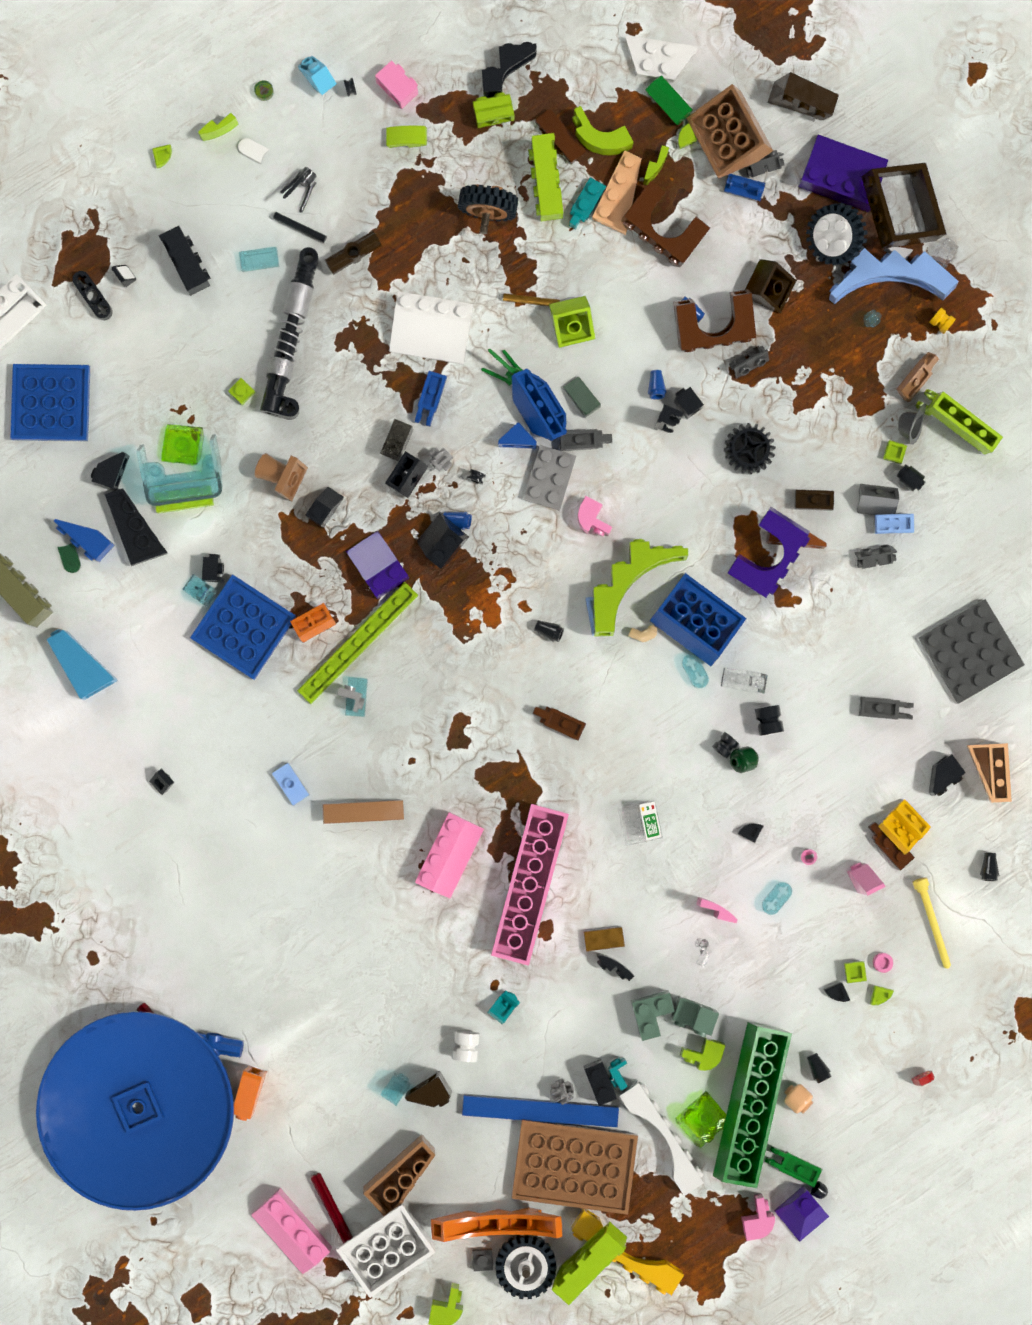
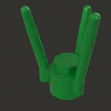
(511, 370)

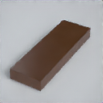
(564, 139)

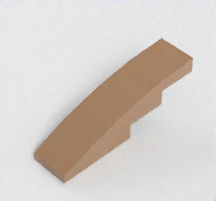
(363, 812)

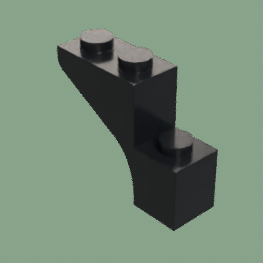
(511, 59)

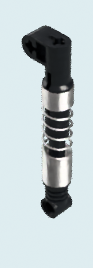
(296, 308)

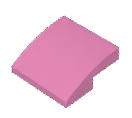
(720, 912)

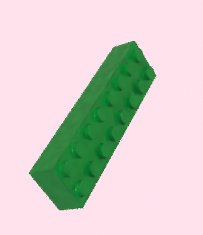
(752, 1105)

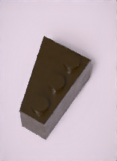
(803, 96)

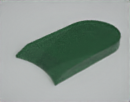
(70, 558)

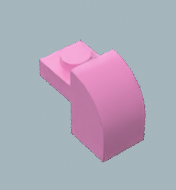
(587, 517)
(762, 1223)

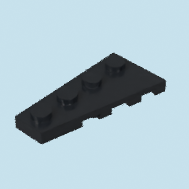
(134, 531)

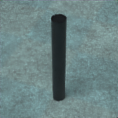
(300, 227)

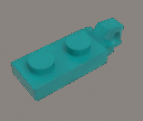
(586, 202)

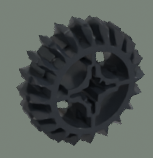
(765, 442)

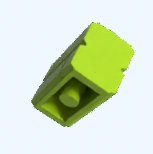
(493, 110)

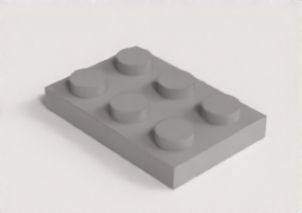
(549, 477)

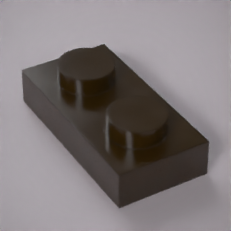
(814, 500)

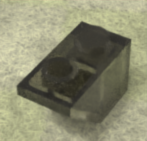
(397, 440)

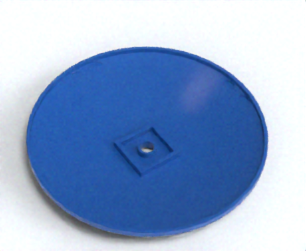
(127, 1155)

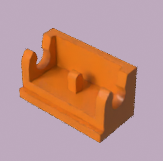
(313, 622)

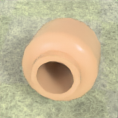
(798, 1098)

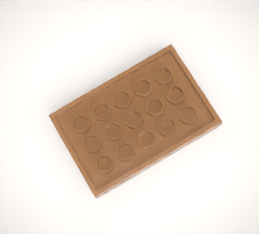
(575, 1166)

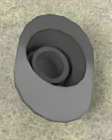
(911, 424)

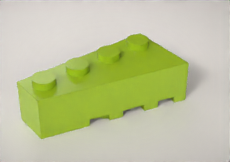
(546, 177)
(588, 1262)

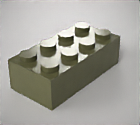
(22, 595)

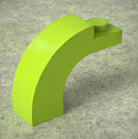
(600, 142)

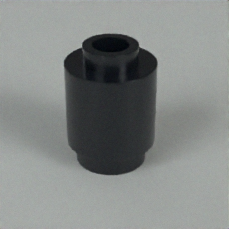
(911, 477)

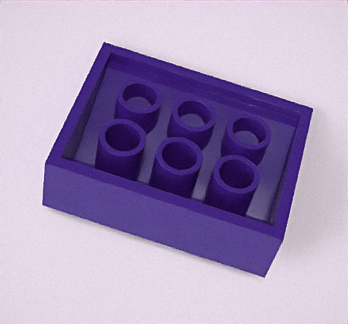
(837, 170)

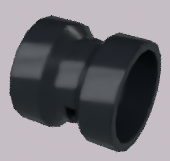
(721, 746)

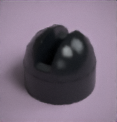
(820, 1190)

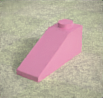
(864, 879)

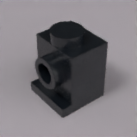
(212, 569)

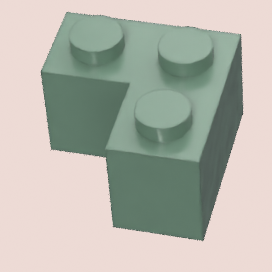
(646, 1011)
(695, 1015)

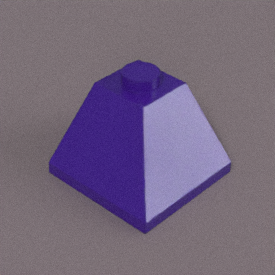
(801, 1213)

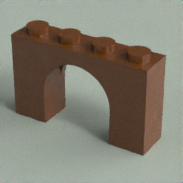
(639, 220)
(739, 328)

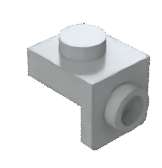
(349, 692)

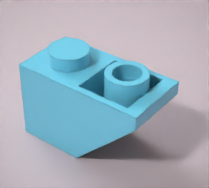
(317, 74)

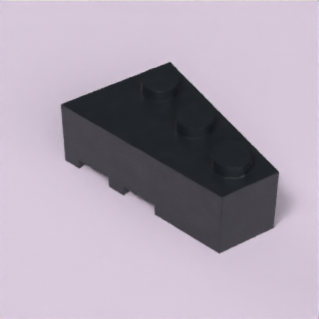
(185, 260)

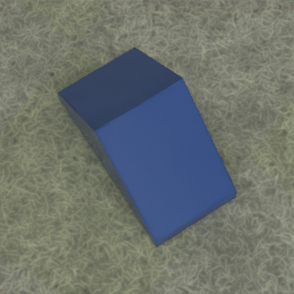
(517, 438)

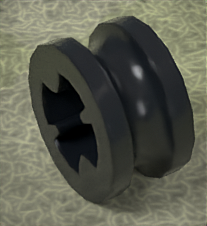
(350, 87)
(476, 476)

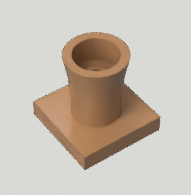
(286, 477)

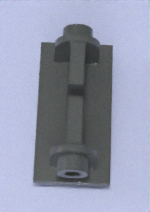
(772, 162)
(757, 357)
(868, 556)

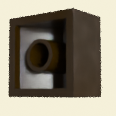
(770, 285)
(430, 1092)

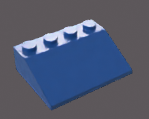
(698, 619)

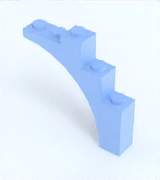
(893, 267)

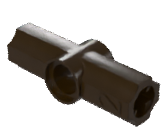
(363, 245)

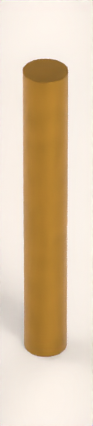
(529, 299)

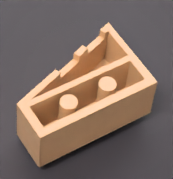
(993, 769)

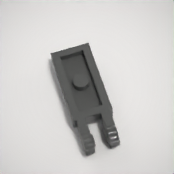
(883, 708)

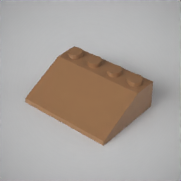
(729, 132)

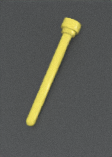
(922, 887)

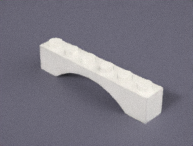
(683, 1172)

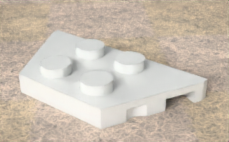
(658, 57)

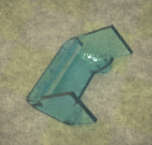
(181, 487)

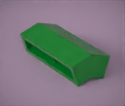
(669, 100)

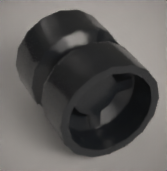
(769, 720)

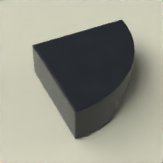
(751, 831)
(837, 992)

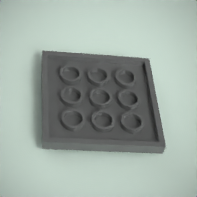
(971, 651)

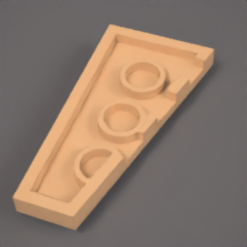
(619, 193)

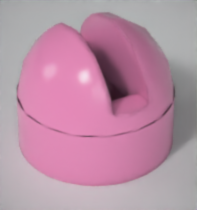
(810, 861)

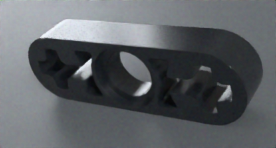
(89, 282)

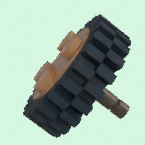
(488, 204)

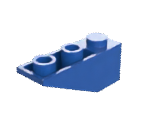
(91, 540)

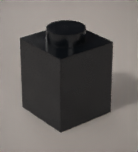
(688, 402)

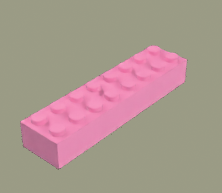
(529, 884)

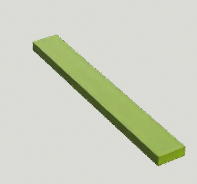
(358, 643)

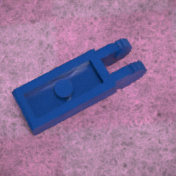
(431, 396)

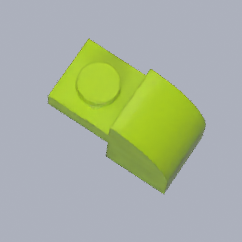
(708, 1057)
(447, 1312)

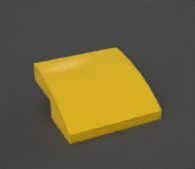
(904, 826)

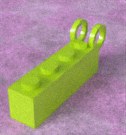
(961, 421)

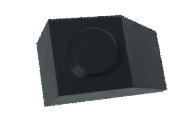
(110, 471)
(324, 507)

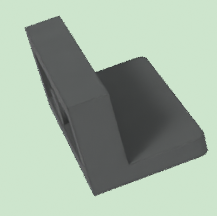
(877, 500)

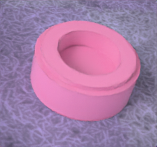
(883, 962)

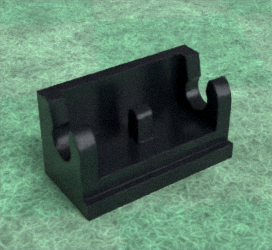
(668, 416)

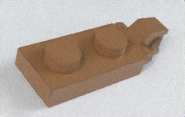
(917, 377)

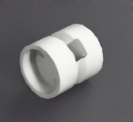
(465, 1046)

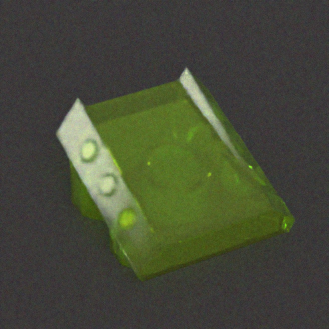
(182, 444)
(702, 1120)

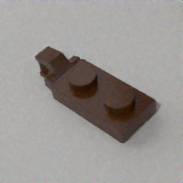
(560, 722)
(889, 848)

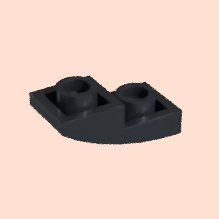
(609, 963)

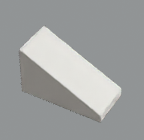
(904, 252)

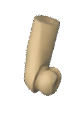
(645, 635)

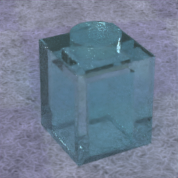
(396, 1088)

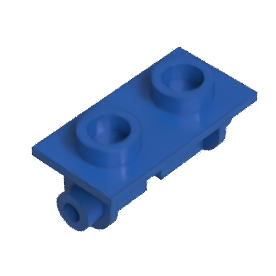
(744, 187)

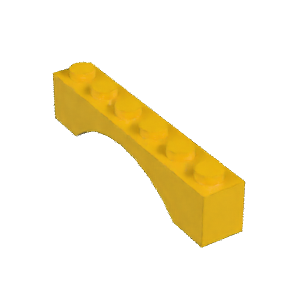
(660, 1273)

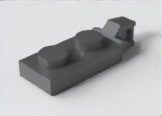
(584, 440)

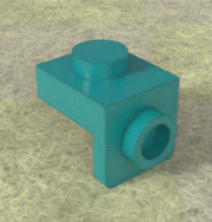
(503, 1006)
(616, 1078)

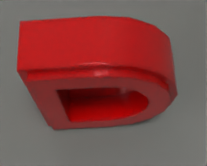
(923, 1078)

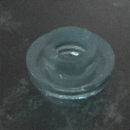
(872, 318)

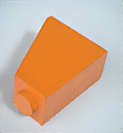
(248, 1092)

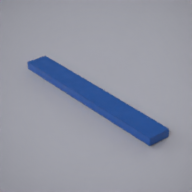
(540, 1111)

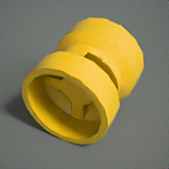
(942, 320)

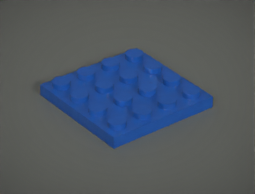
(50, 402)
(243, 627)

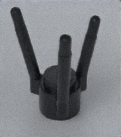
(305, 178)

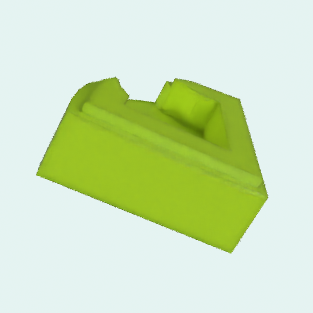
(686, 137)
(162, 155)
(880, 995)

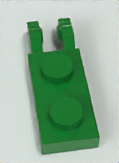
(795, 1167)

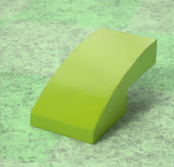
(213, 130)
(406, 136)
(654, 168)

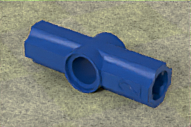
(224, 1045)

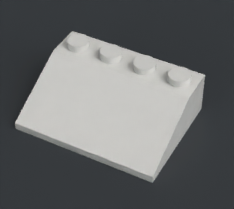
(431, 327)
(386, 1250)

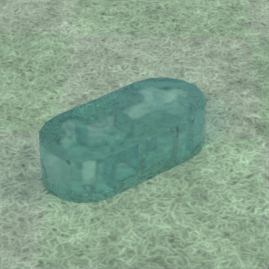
(699, 669)
(773, 895)

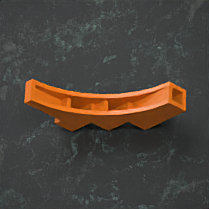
(496, 1222)

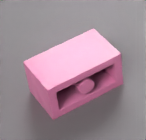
(397, 84)

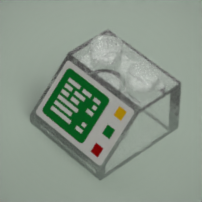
(640, 822)

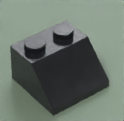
(442, 541)

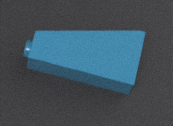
(80, 666)

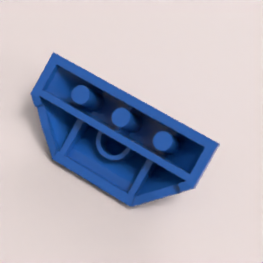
(538, 405)

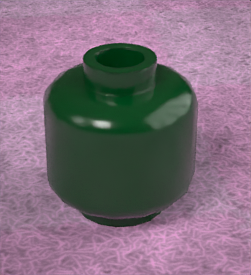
(744, 759)

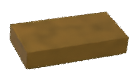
(604, 939)

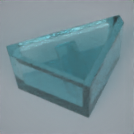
(200, 590)

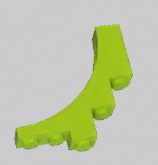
(623, 575)

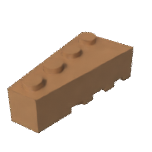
(399, 1177)

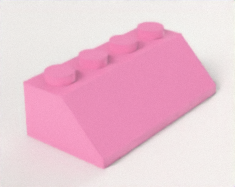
(449, 855)
(292, 1231)

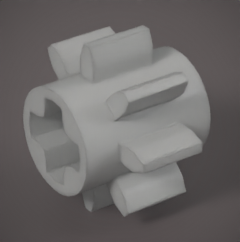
(441, 459)
(562, 1091)

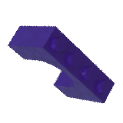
(764, 579)

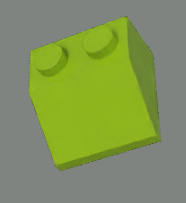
(572, 321)

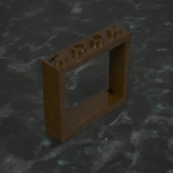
(926, 199)

